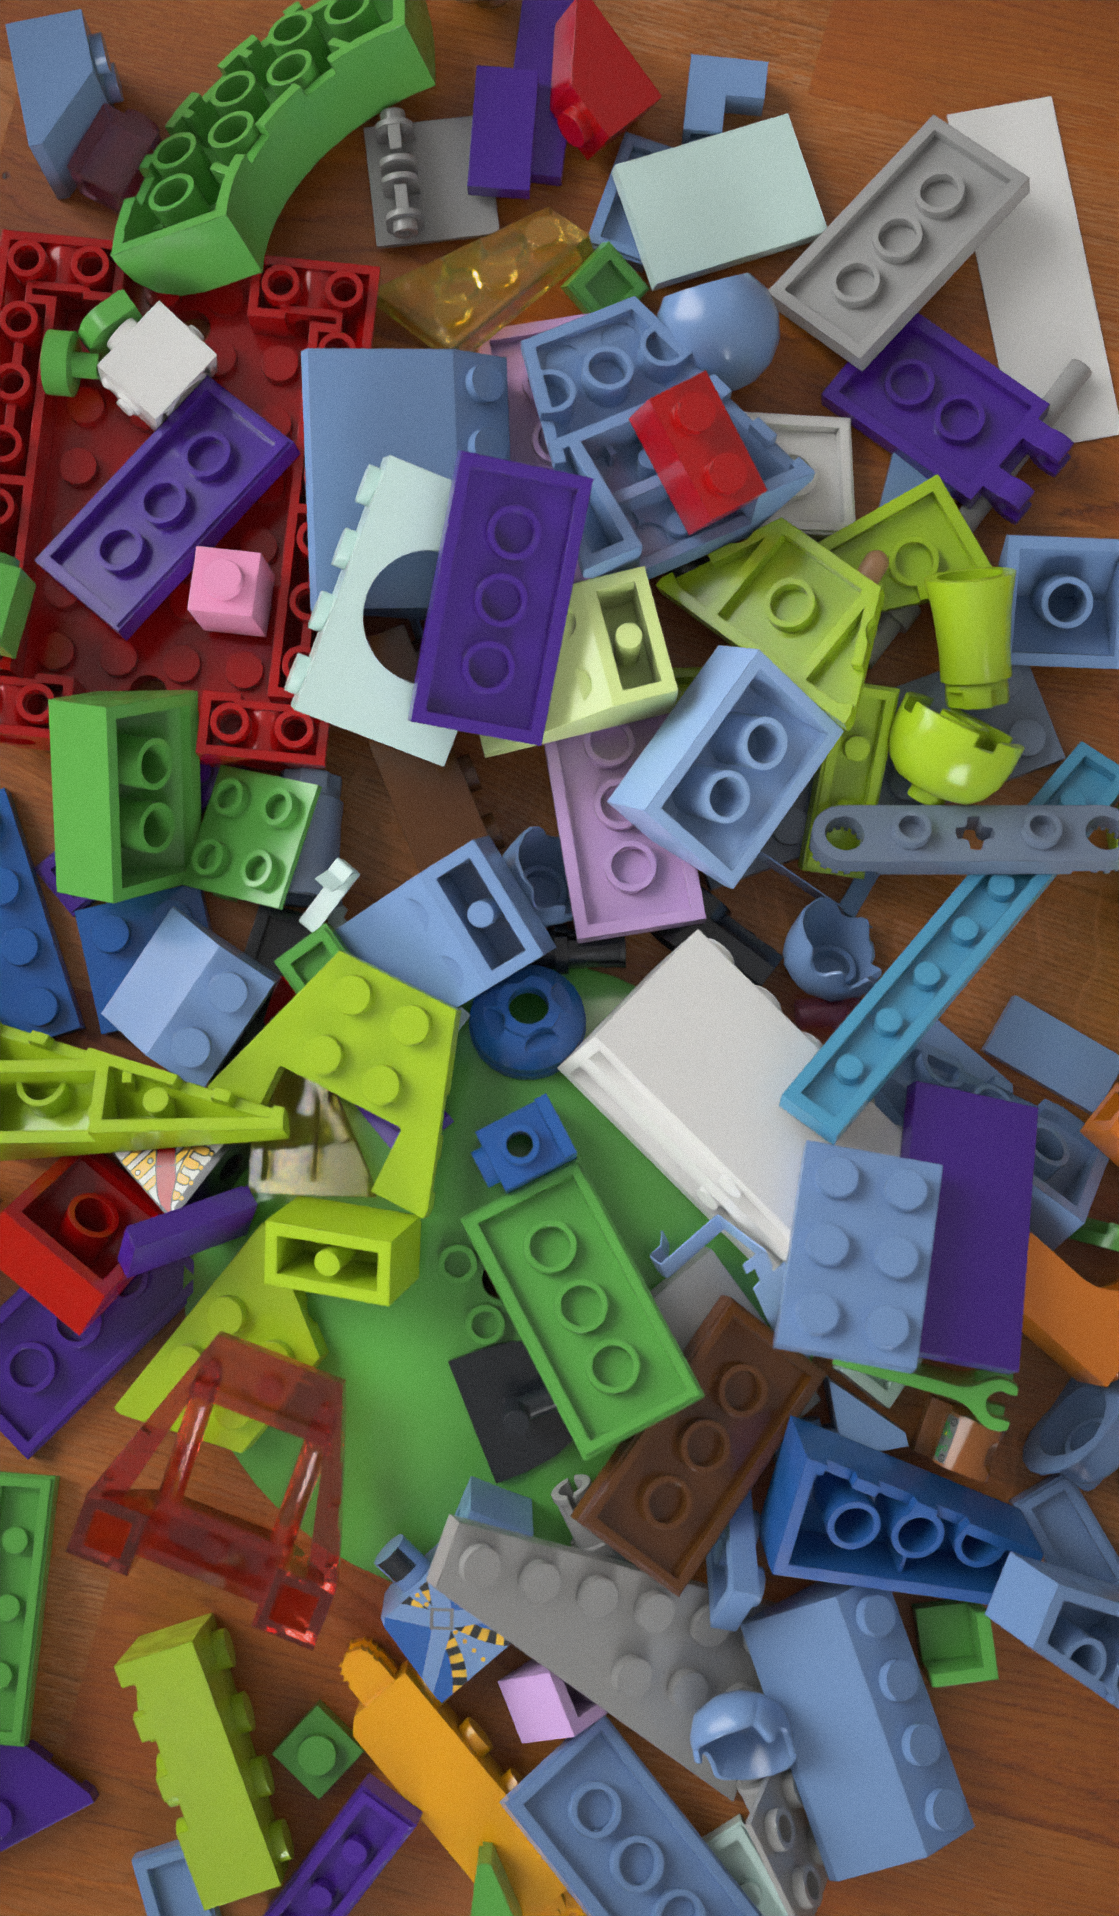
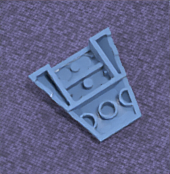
(585, 390)

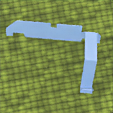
(767, 1289)

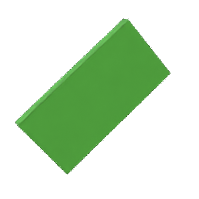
(582, 1309)

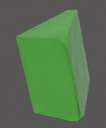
(492, 1888)

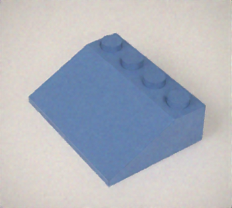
(398, 405)

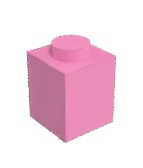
(231, 591)

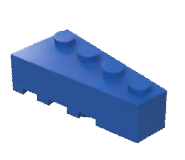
(882, 1522)

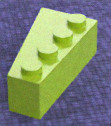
(208, 1759)

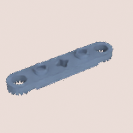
(931, 841)

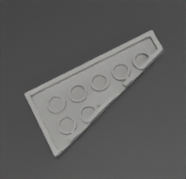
(600, 1629)

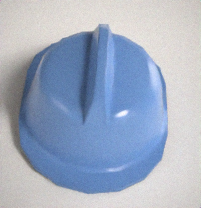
(1077, 1435)

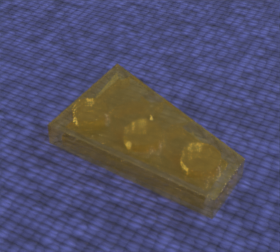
(487, 283)

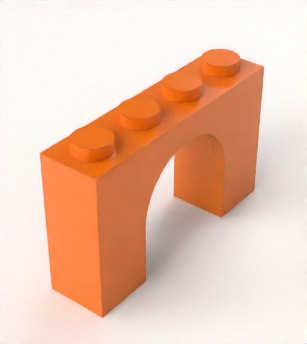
(1061, 1309)

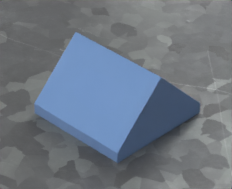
(1064, 601)

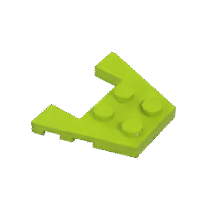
(373, 1046)

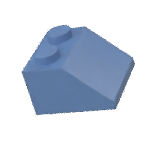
(61, 86)
(189, 998)

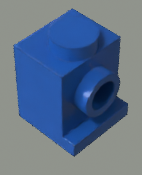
(550, 1146)

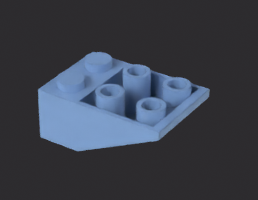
(452, 926)

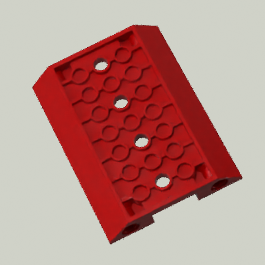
(68, 448)

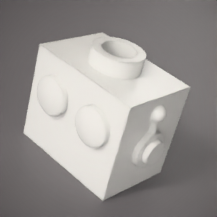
(155, 364)

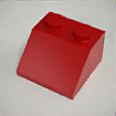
(67, 1235)

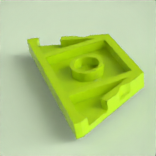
(794, 606)
(242, 1307)

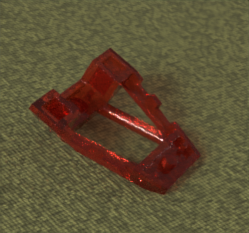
(212, 1545)

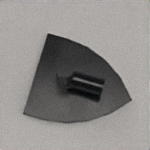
(509, 1408)

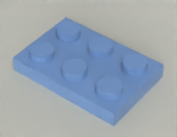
(859, 1257)

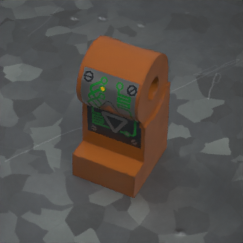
(955, 1438)

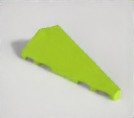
(94, 1102)

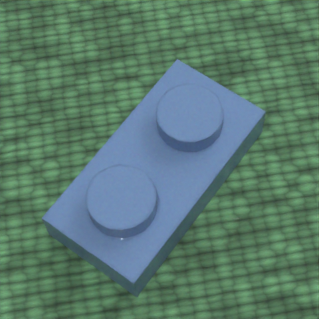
(732, 1570)

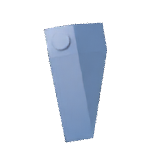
(1065, 1161)

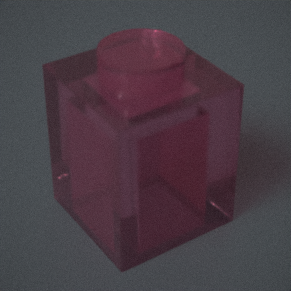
(110, 156)

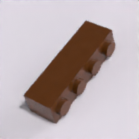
(428, 798)

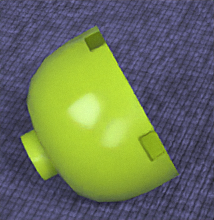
(949, 753)

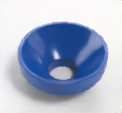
(521, 1048)

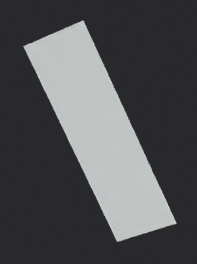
(1038, 269)

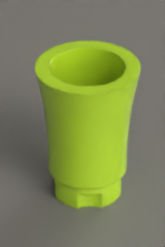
(973, 634)

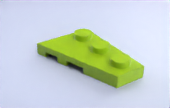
(919, 535)

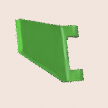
(967, 1387)

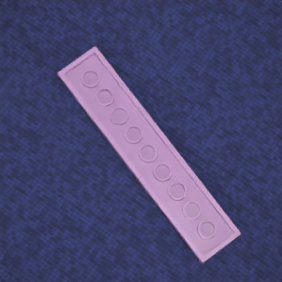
(612, 870)

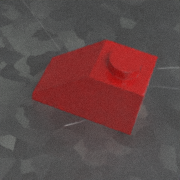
(595, 81)

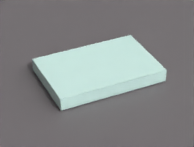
(719, 201)

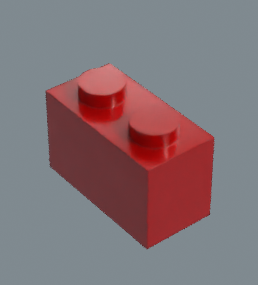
(697, 452)

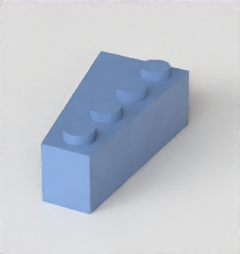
(1062, 1618)

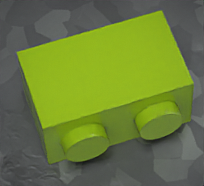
(342, 1250)

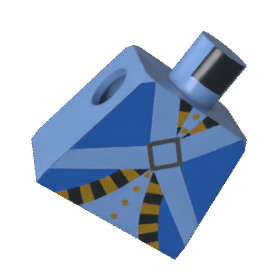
(429, 1628)

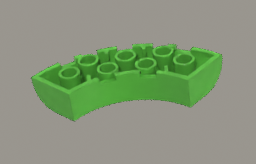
(259, 132)

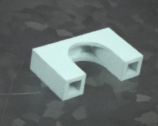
(342, 675)

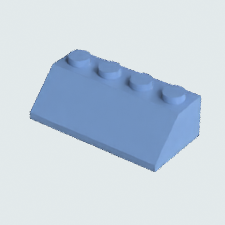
(861, 1728)

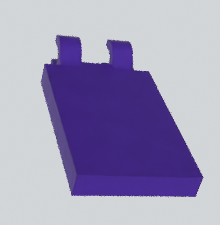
(951, 417)

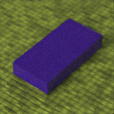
(503, 132)
(186, 1231)

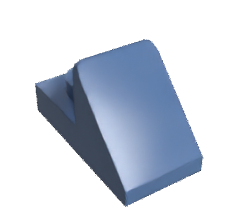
(856, 1420)

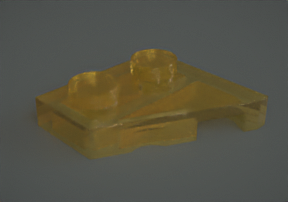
(321, 1148)

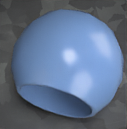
(726, 326)

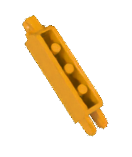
(446, 1773)

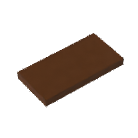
(685, 1477)

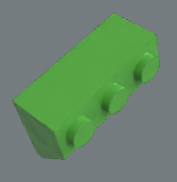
(124, 791)

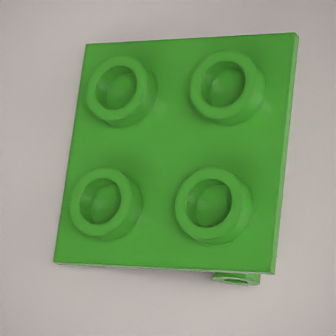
(251, 836)

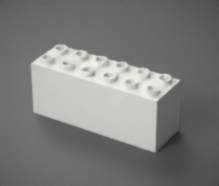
(697, 1084)

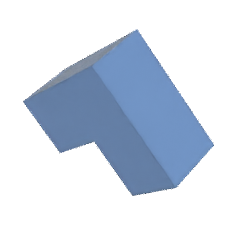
(718, 88)

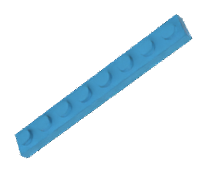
(933, 970)

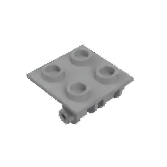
(422, 182)
(785, 1841)

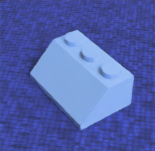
(726, 764)

